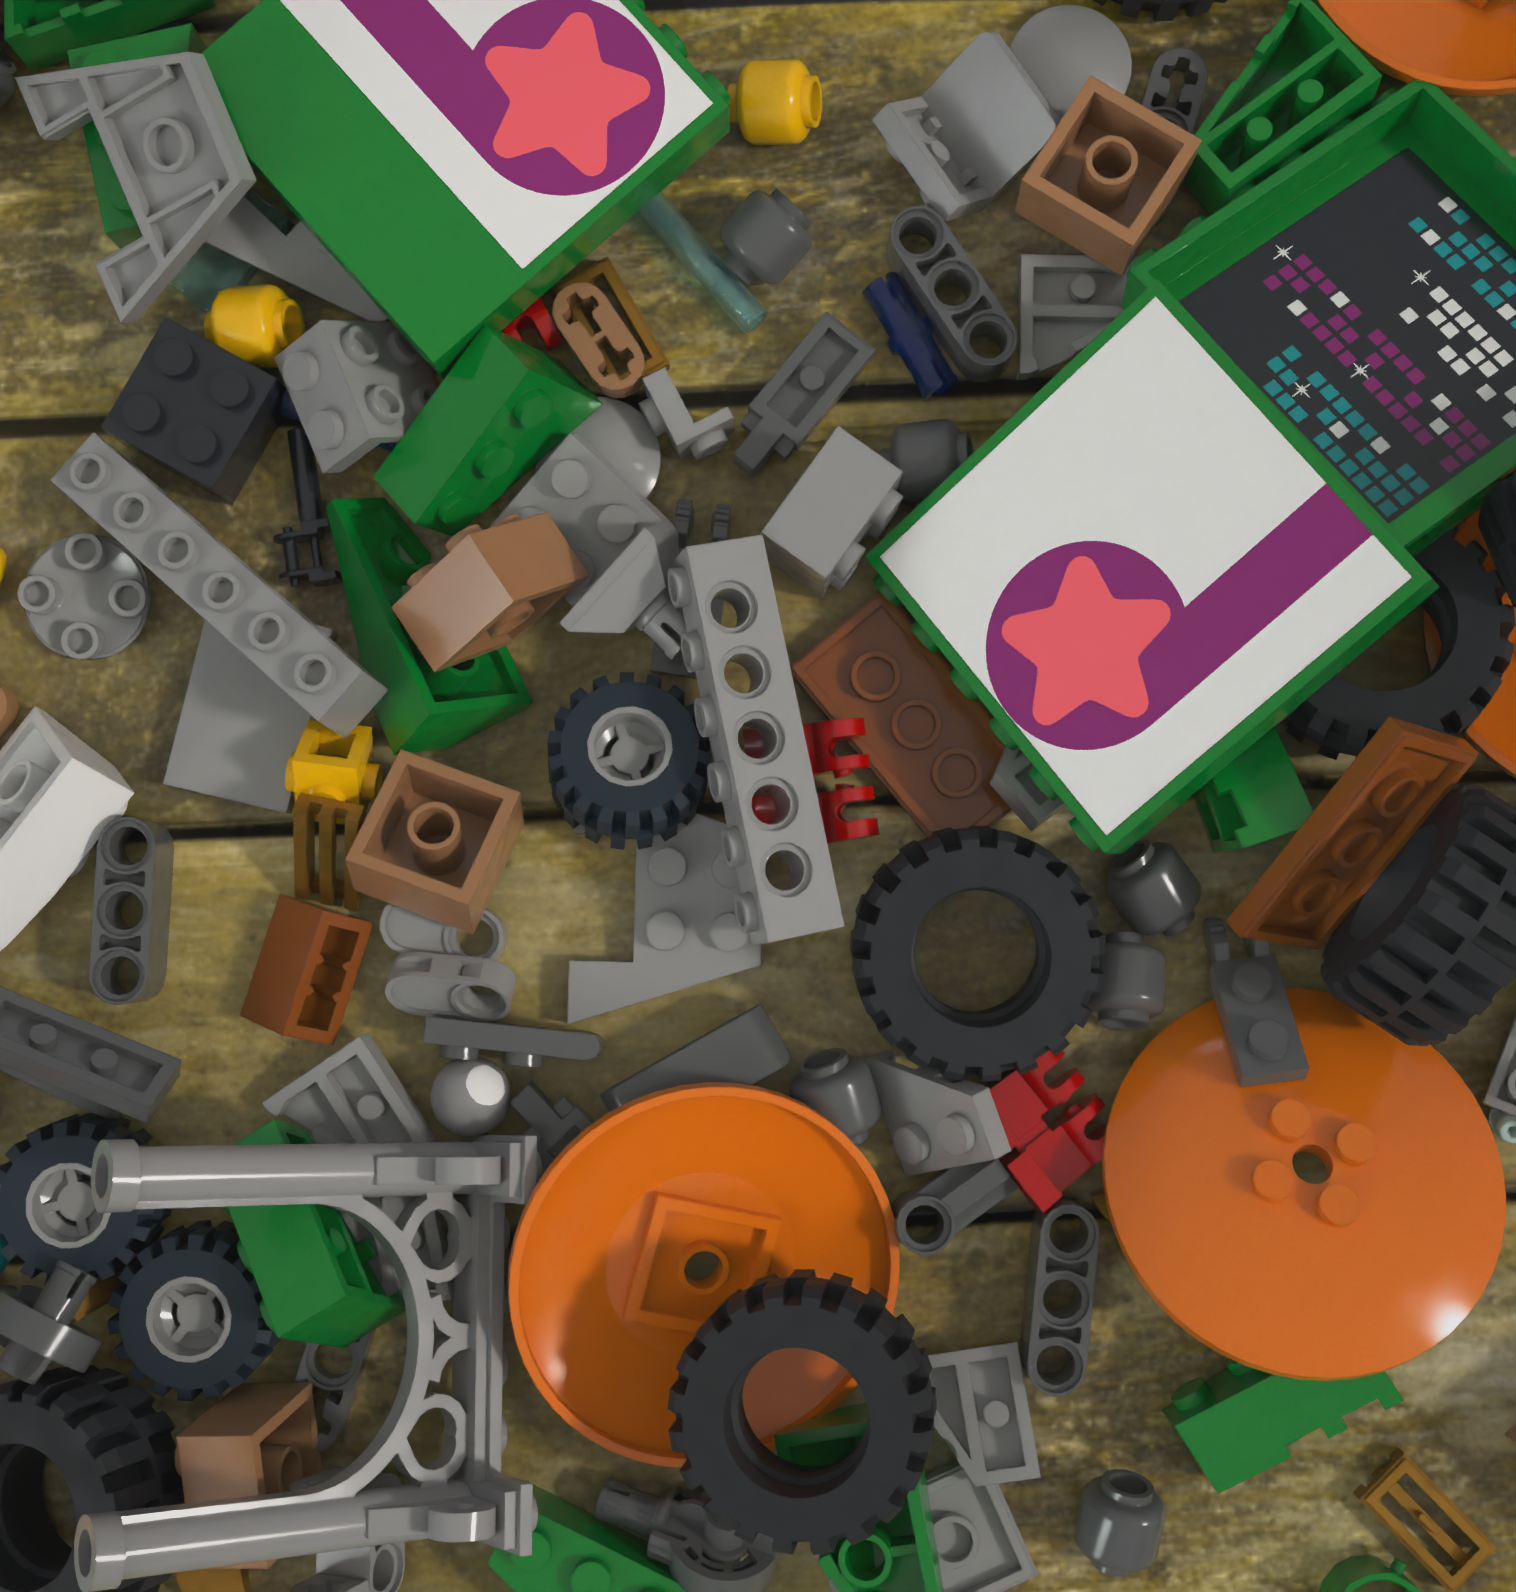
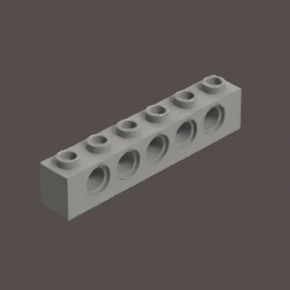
(741, 575)
(220, 586)

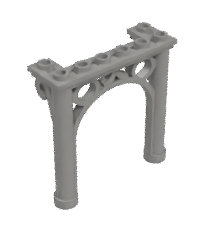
(337, 1514)

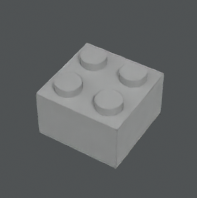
(831, 513)

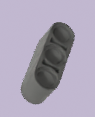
(950, 265)
(110, 936)
(734, 1052)
(1066, 1325)

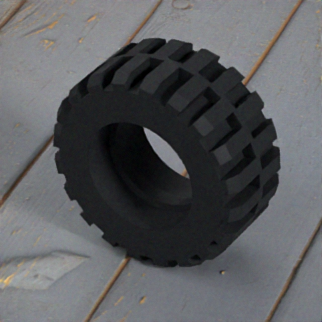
(1465, 678)
(1435, 925)
(1030, 1020)
(109, 1452)
(755, 1484)

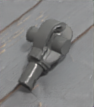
(39, 1325)
(685, 1537)

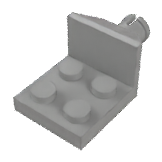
(616, 538)

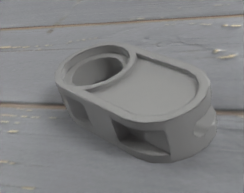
(412, 932)
(440, 986)

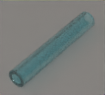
(703, 263)

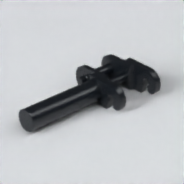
(310, 515)

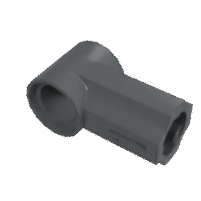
(958, 1199)

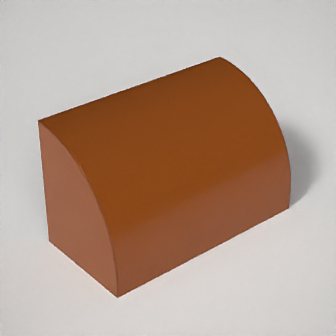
(306, 970)

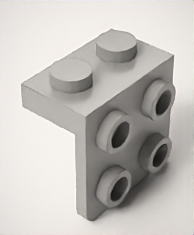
(970, 129)
(354, 387)

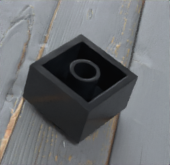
(197, 411)

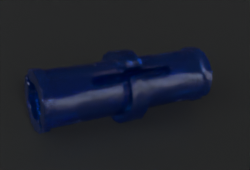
(910, 336)

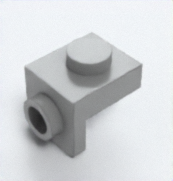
(669, 415)

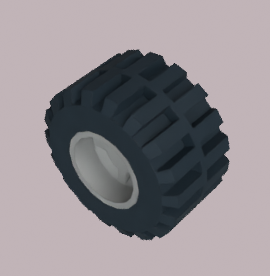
(628, 761)
(50, 1204)
(176, 1323)

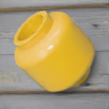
(775, 101)
(254, 322)

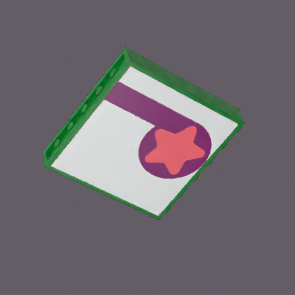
(1144, 572)

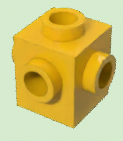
(323, 773)

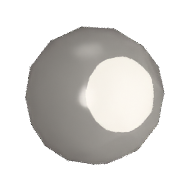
(470, 1097)

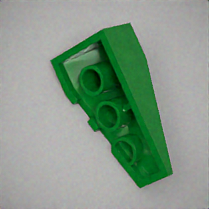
(421, 706)
(899, 1553)

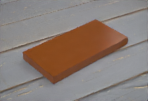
(921, 730)
(1353, 835)

